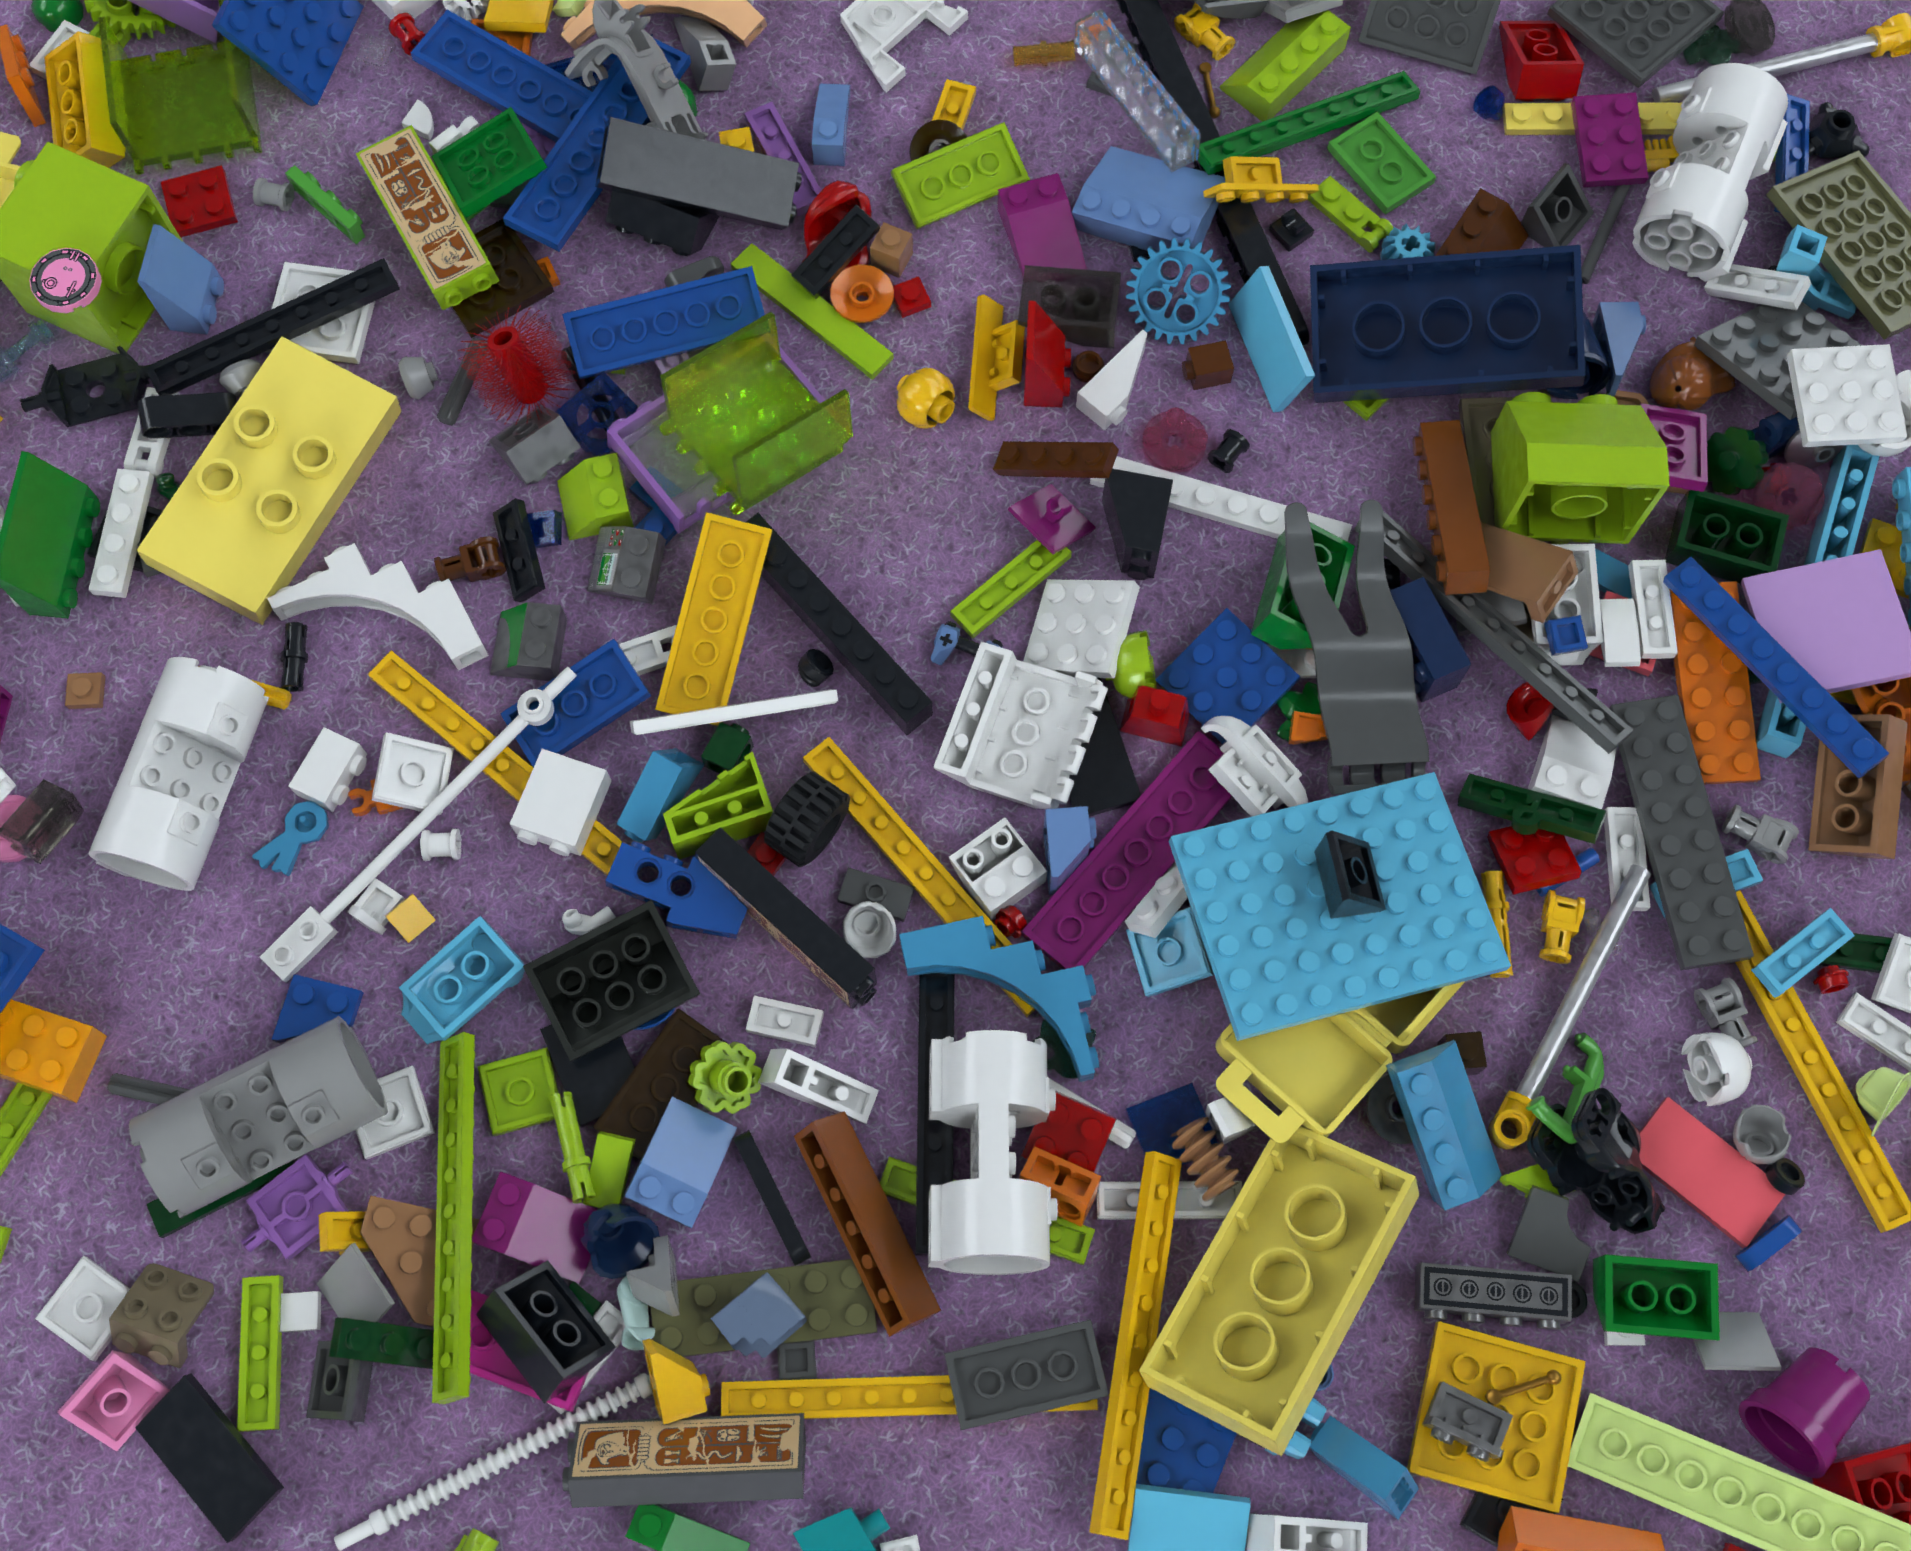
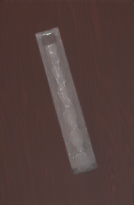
(1137, 90)

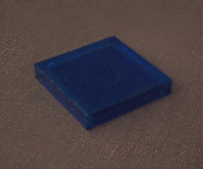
(1164, 1115)

